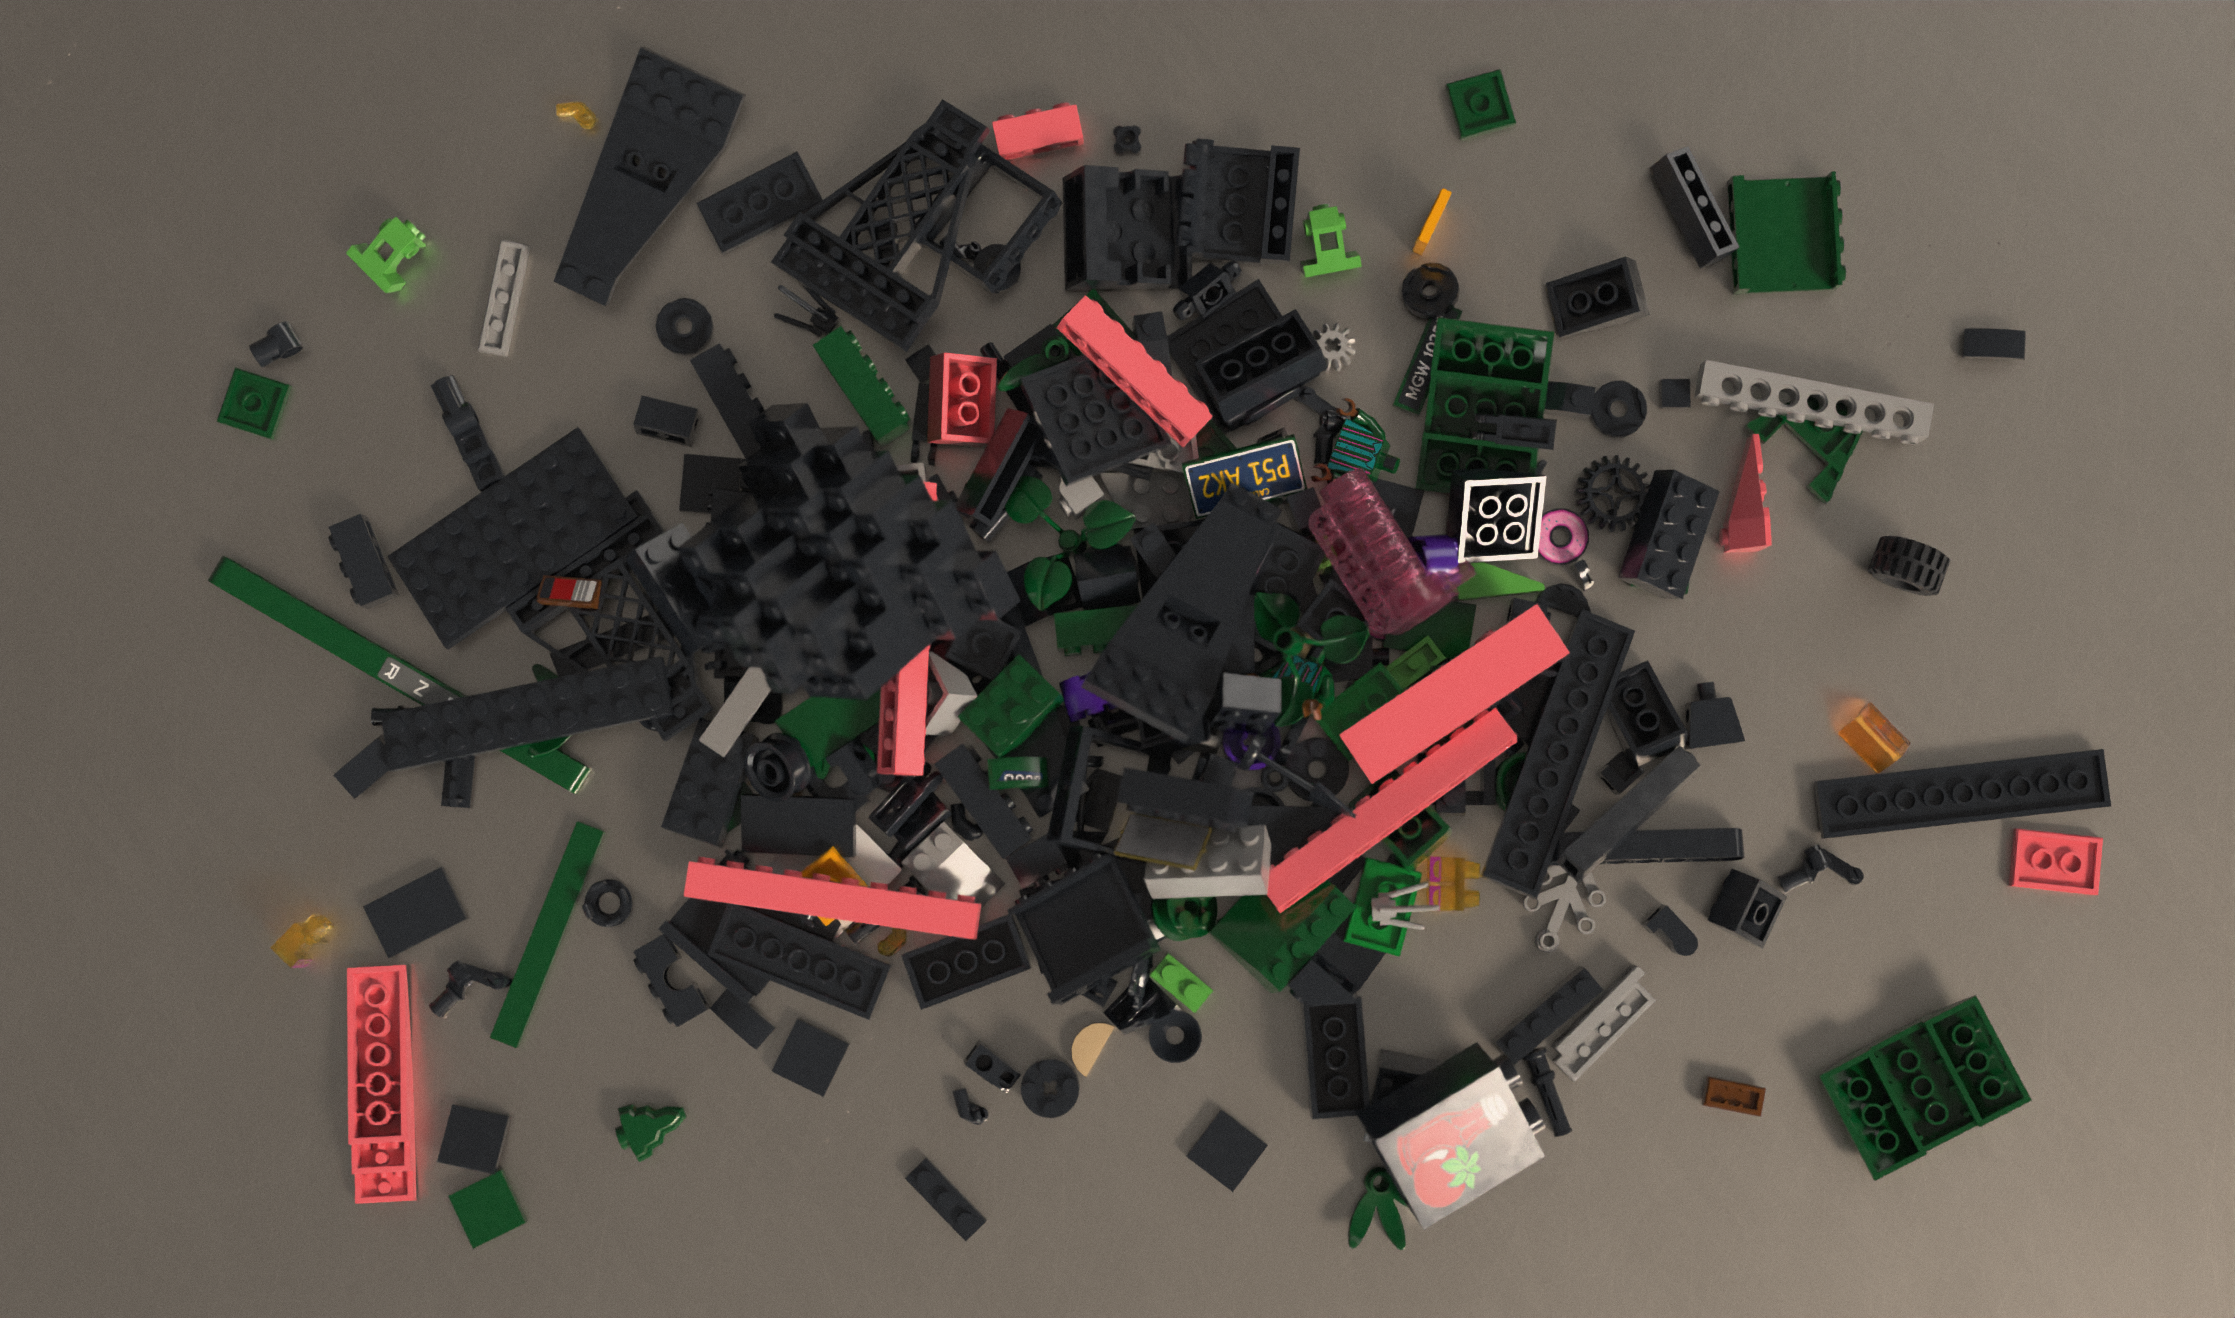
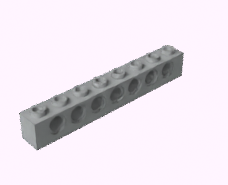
(1916, 414)

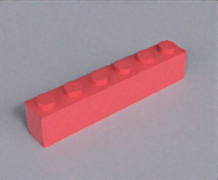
(1134, 370)

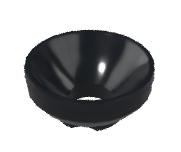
(1176, 1052)

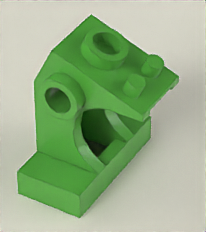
(1321, 221)
(404, 240)

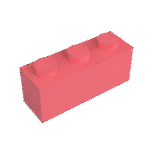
(1038, 131)

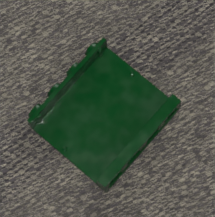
(1786, 234)

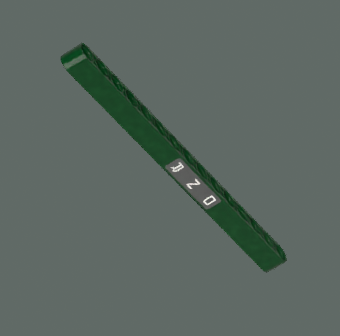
(372, 659)

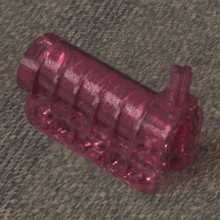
(1380, 557)

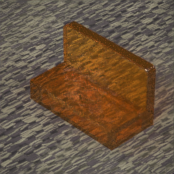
(1875, 738)

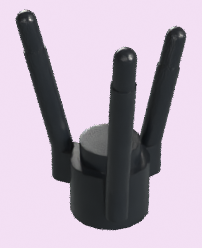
(823, 320)

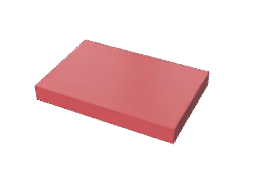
(2055, 861)

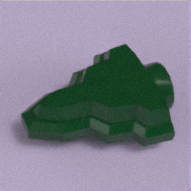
(646, 1127)

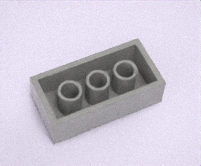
(1230, 867)

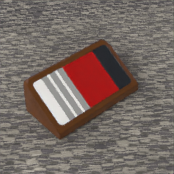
(569, 592)

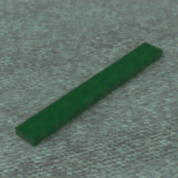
(547, 934)

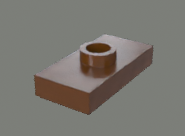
(1733, 1096)

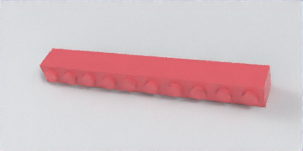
(904, 713)
(1389, 808)
(833, 899)

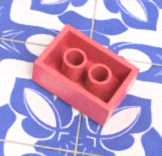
(961, 400)

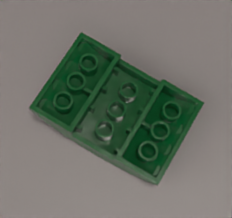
(1486, 372)
(1924, 1086)

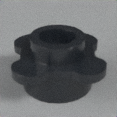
(1123, 132)

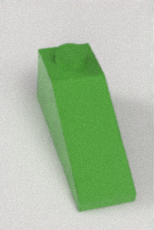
(1495, 582)

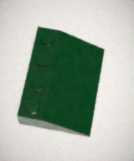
(1279, 944)

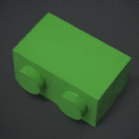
(1181, 982)

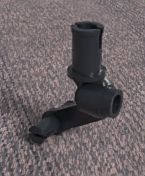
(1329, 422)
(1816, 862)
(461, 977)

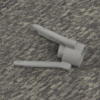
(1385, 909)

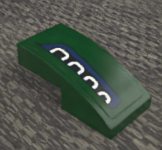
(1018, 773)

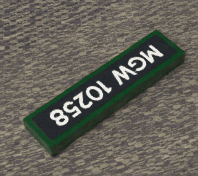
(1417, 379)

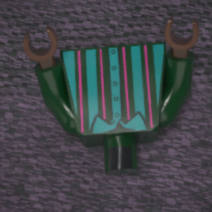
(1359, 445)
(1312, 672)

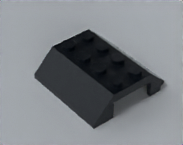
(1237, 203)

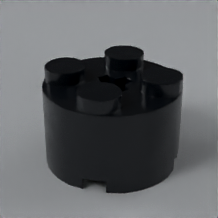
(1051, 1104)

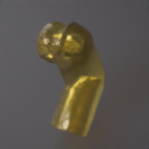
(579, 112)
(892, 942)

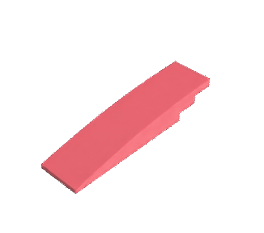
(1454, 693)
(380, 1085)

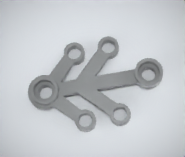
(1566, 894)

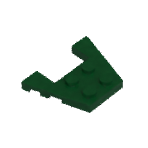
(1829, 444)

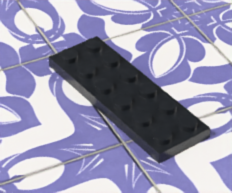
(799, 960)

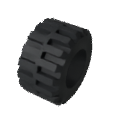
(1909, 565)

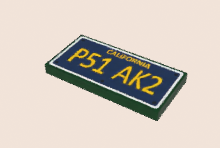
(1264, 469)

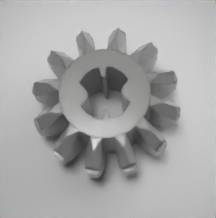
(1343, 343)

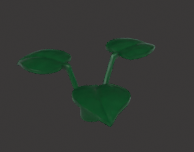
(1105, 524)
(1342, 643)

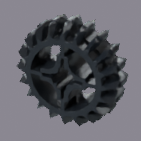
(1615, 481)

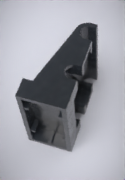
(1122, 230)

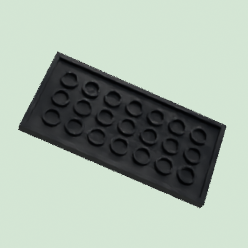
(511, 537)

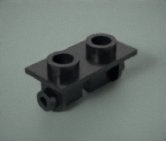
(458, 782)

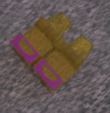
(1453, 871)
(300, 938)

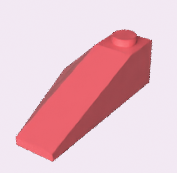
(1746, 520)

